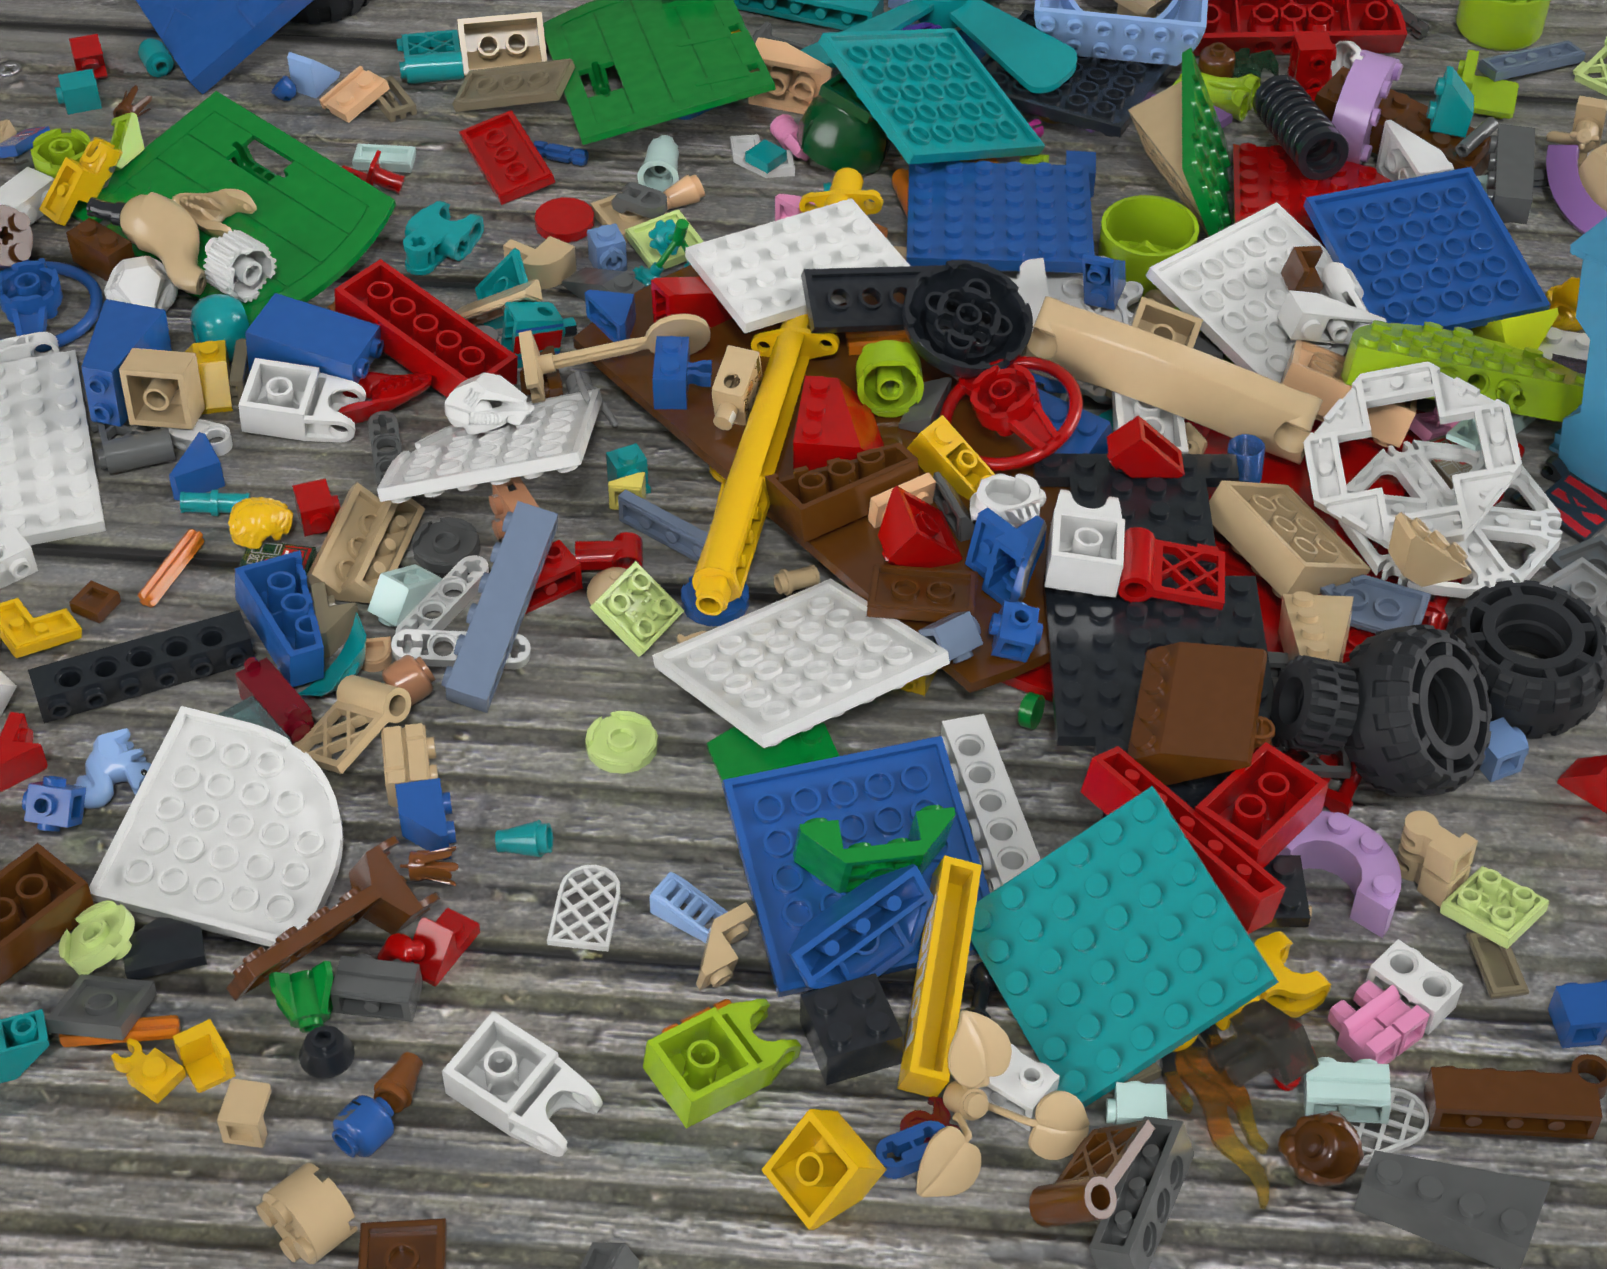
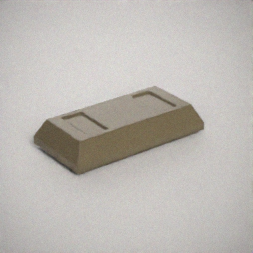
(1497, 968)

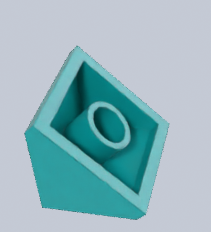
(505, 275)

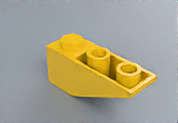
(946, 451)

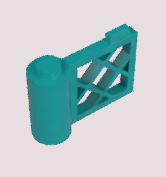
(429, 65)

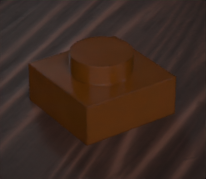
(95, 602)

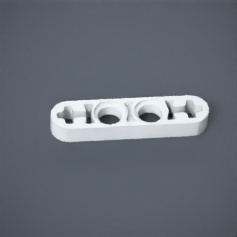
(448, 606)
(417, 637)

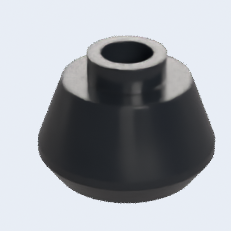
(326, 1052)

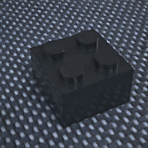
(851, 1029)

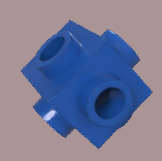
(1015, 631)
(54, 803)

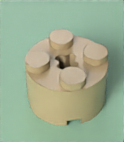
(307, 1214)

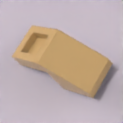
(718, 956)

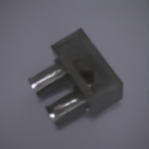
(1263, 1042)

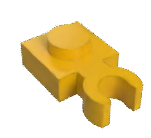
(150, 1074)

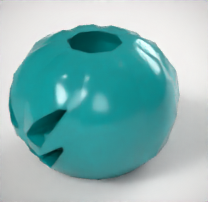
(218, 319)

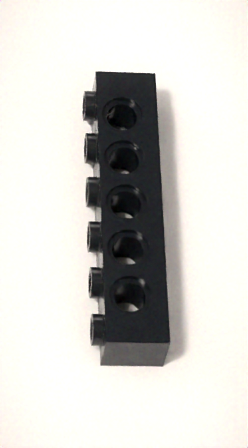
(141, 666)

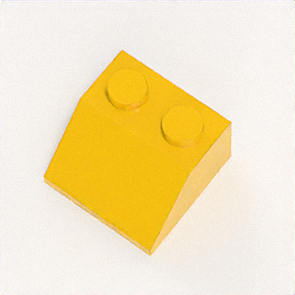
(823, 1167)

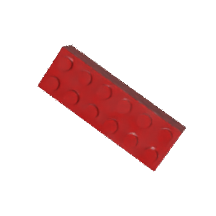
(422, 330)

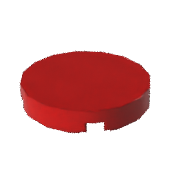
(564, 219)

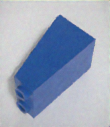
(115, 334)
(313, 337)

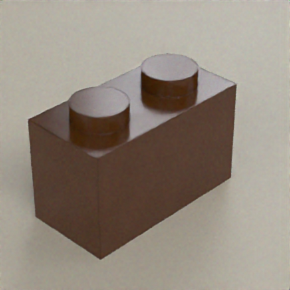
(98, 247)

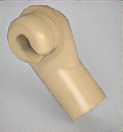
(1196, 442)

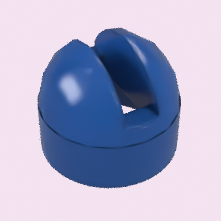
(284, 89)

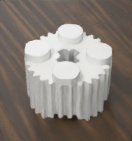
(238, 265)

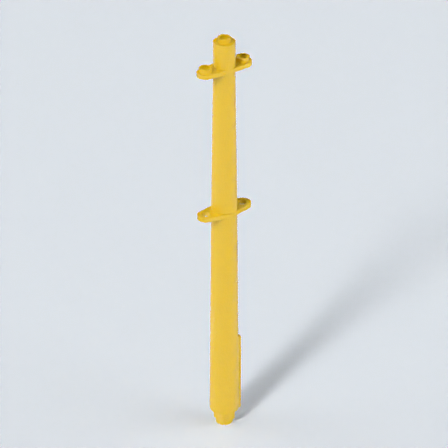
(745, 499)

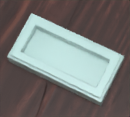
(392, 157)

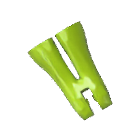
(1231, 94)

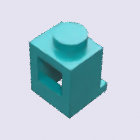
(626, 462)

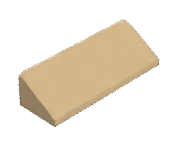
(494, 305)

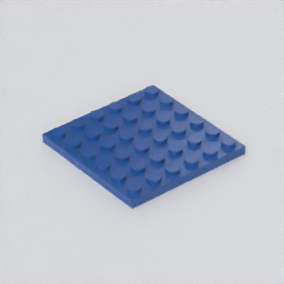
(999, 214)
(1428, 251)
(873, 800)

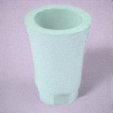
(660, 164)

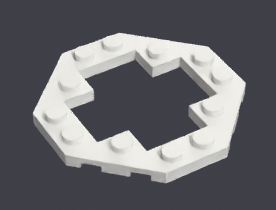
(1455, 402)

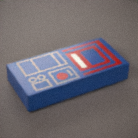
(20, 142)

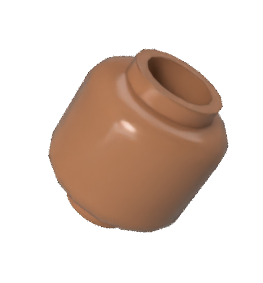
(410, 675)

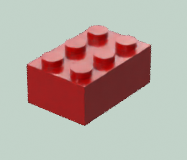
(1265, 803)

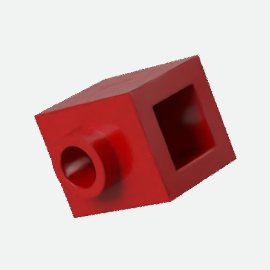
(315, 506)

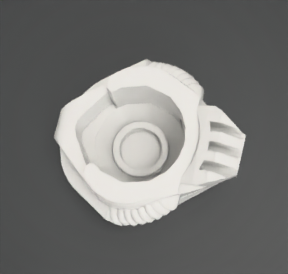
(142, 283)
(486, 404)
(1009, 497)

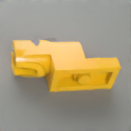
(80, 180)

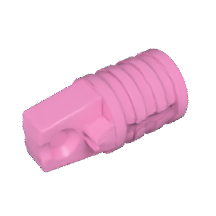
(785, 131)

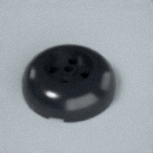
(977, 295)

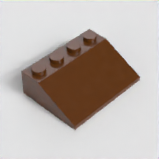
(1197, 710)

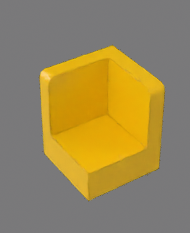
(204, 1056)

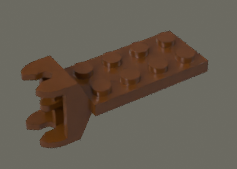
(375, 894)

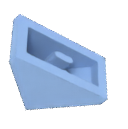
(309, 75)

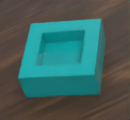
(766, 156)

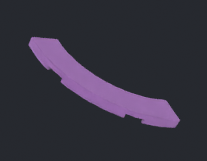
(1568, 190)

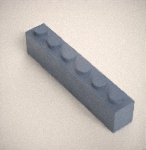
(501, 606)

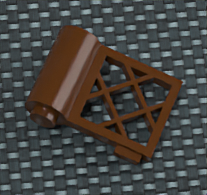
(1084, 1188)

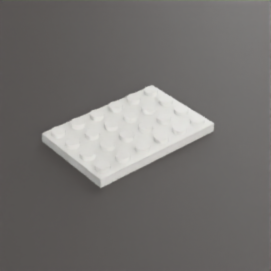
(761, 267)

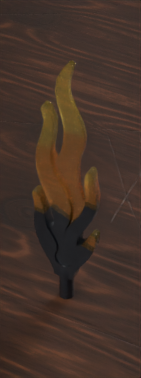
(1214, 1094)

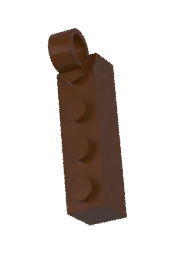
(1517, 1100)

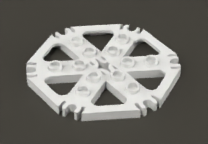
(1429, 491)

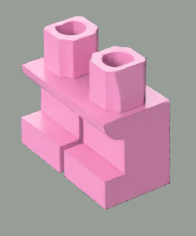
(1381, 1025)

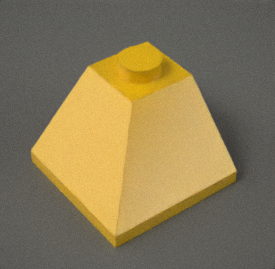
(214, 375)

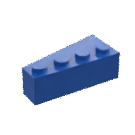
(282, 614)

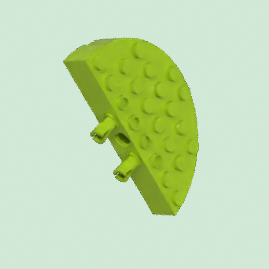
(1502, 372)

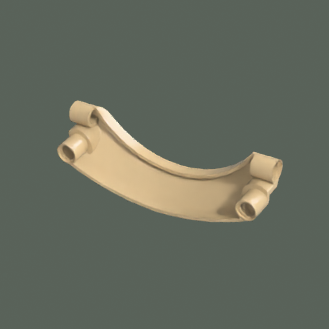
(1174, 378)

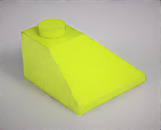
(1521, 330)

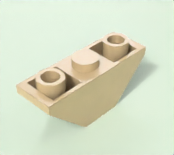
(1424, 554)

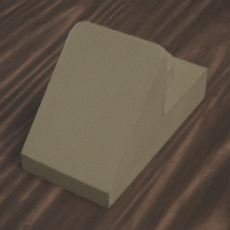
(333, 620)

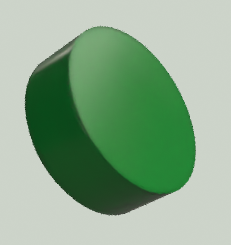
(1031, 710)

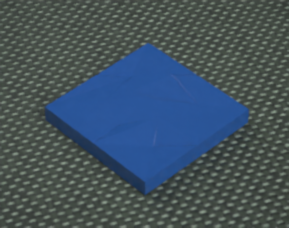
(216, 35)

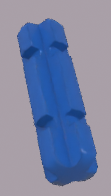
(562, 153)

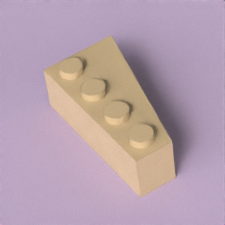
(1315, 625)

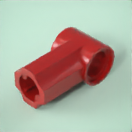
(620, 552)

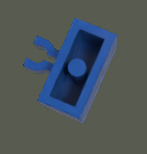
(674, 372)

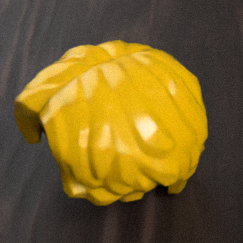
(1565, 299)
(257, 519)

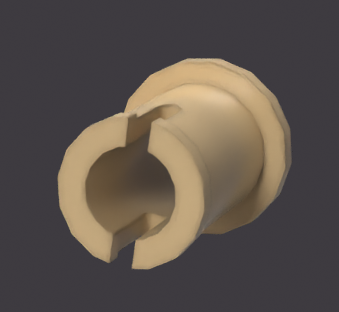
(796, 579)

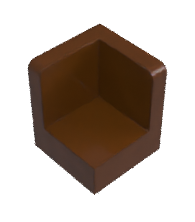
(1300, 270)

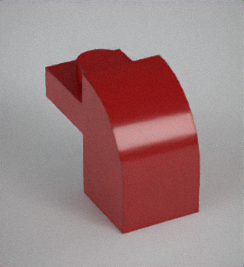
(88, 55)

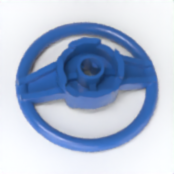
(33, 293)

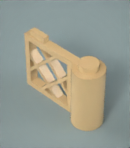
(362, 703)

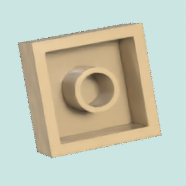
(162, 388)

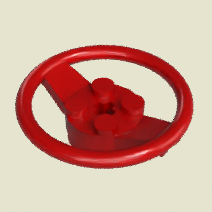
(1011, 404)

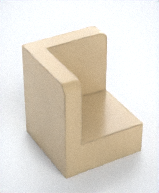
(242, 1113)

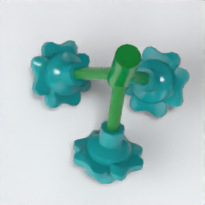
(666, 240)

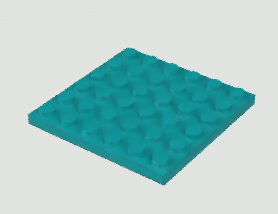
(931, 95)
(1117, 949)

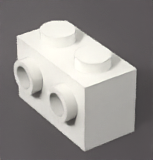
(1021, 1086)

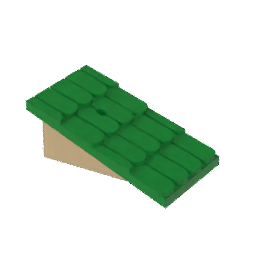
(1188, 145)

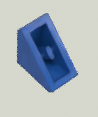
(611, 313)
(197, 469)

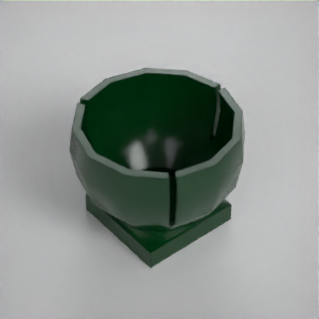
(841, 131)

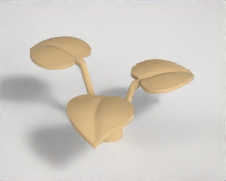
(975, 1054)

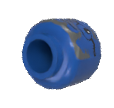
(363, 1126)

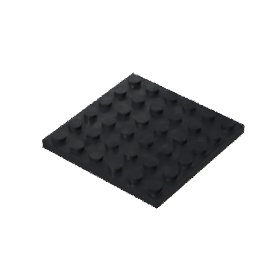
(1093, 97)

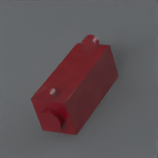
(275, 696)

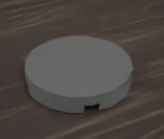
(444, 544)

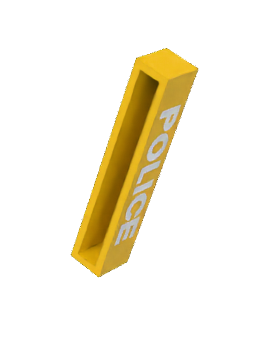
(939, 977)

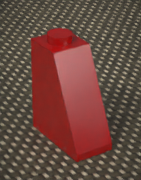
(686, 296)

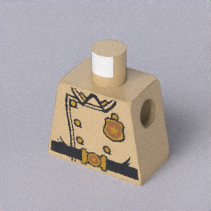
(733, 399)

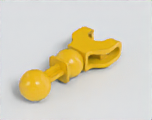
(1293, 994)

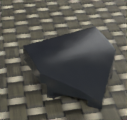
(164, 948)

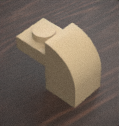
(548, 262)

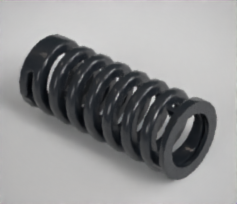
(1300, 127)

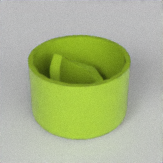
(1502, 23)
(1144, 233)

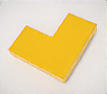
(30, 635)

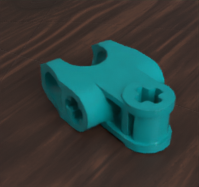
(433, 238)

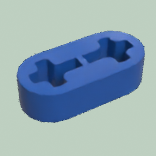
(907, 1144)

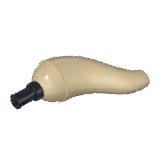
(161, 229)

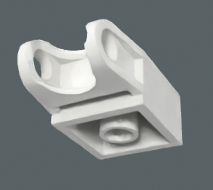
(296, 402)
(1085, 547)
(517, 1084)

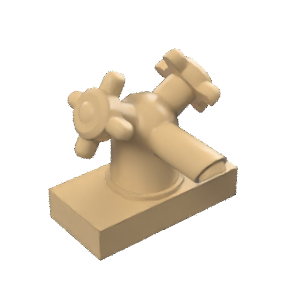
(1586, 129)

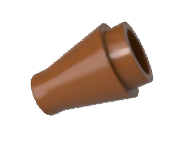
(399, 1082)

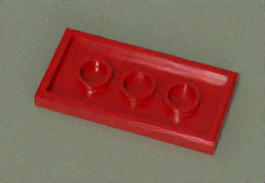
(507, 157)

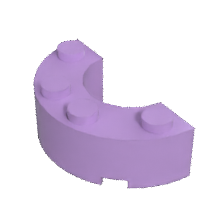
(1360, 98)
(1359, 858)

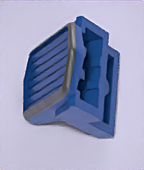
(1005, 554)

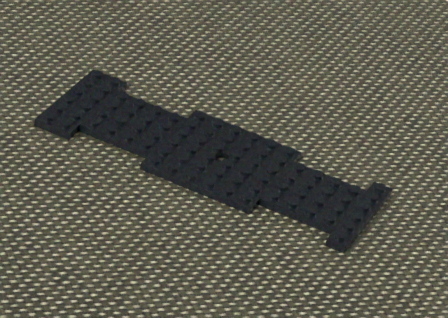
(1102, 640)

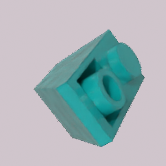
(1453, 106)
(21, 1043)

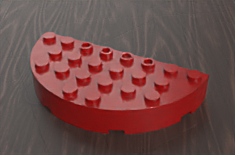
(1272, 24)

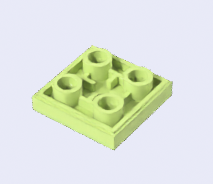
(637, 609)
(1494, 906)

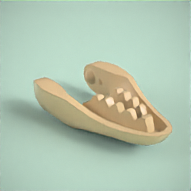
(212, 208)

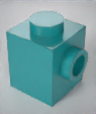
(78, 91)

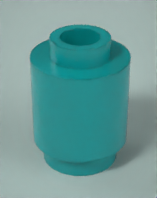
(155, 57)

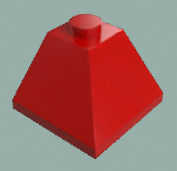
(916, 533)

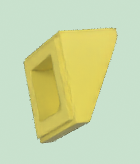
(633, 483)

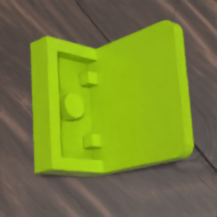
(1490, 97)

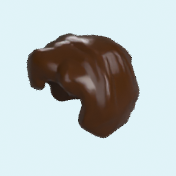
(1322, 1148)

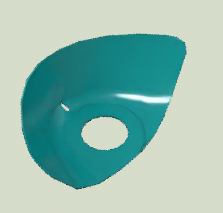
(347, 663)

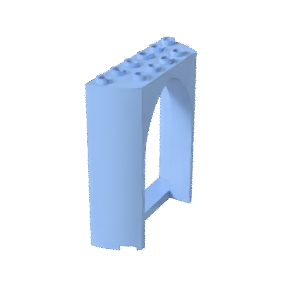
(1125, 36)

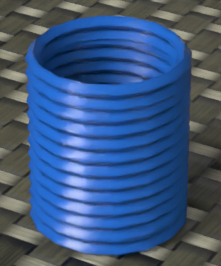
(1249, 456)

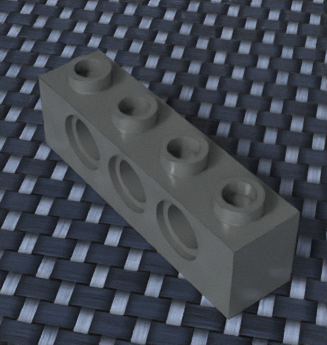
(1144, 1199)

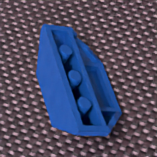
(864, 929)

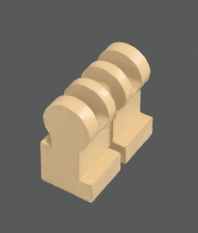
(1434, 856)

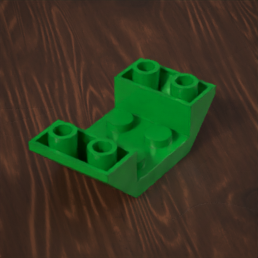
(822, 852)

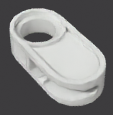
(24, 346)
(183, 438)

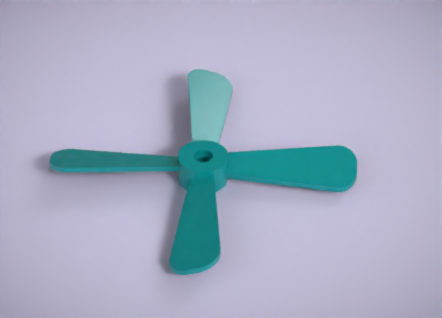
(1023, 51)

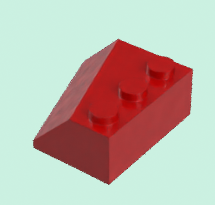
(832, 424)

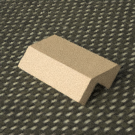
(363, 543)

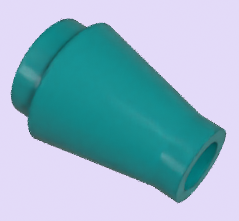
(526, 839)

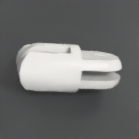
(1343, 285)

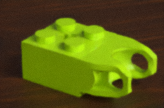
(716, 1060)

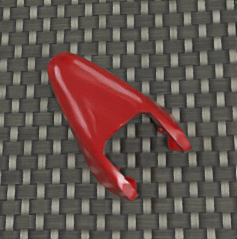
(385, 393)

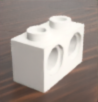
(1417, 982)

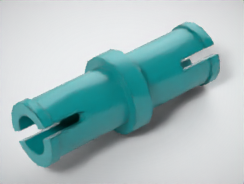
(210, 502)

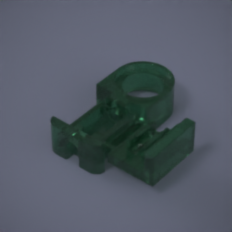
(1254, 65)

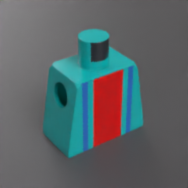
(541, 319)

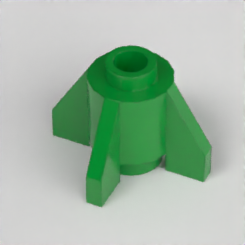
(304, 996)

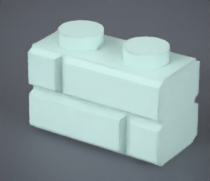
(1353, 1089)

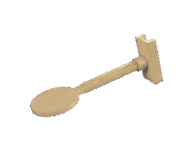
(674, 325)

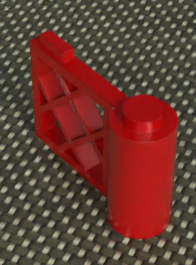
(1144, 575)

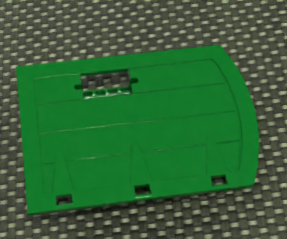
(667, 56)
(310, 220)

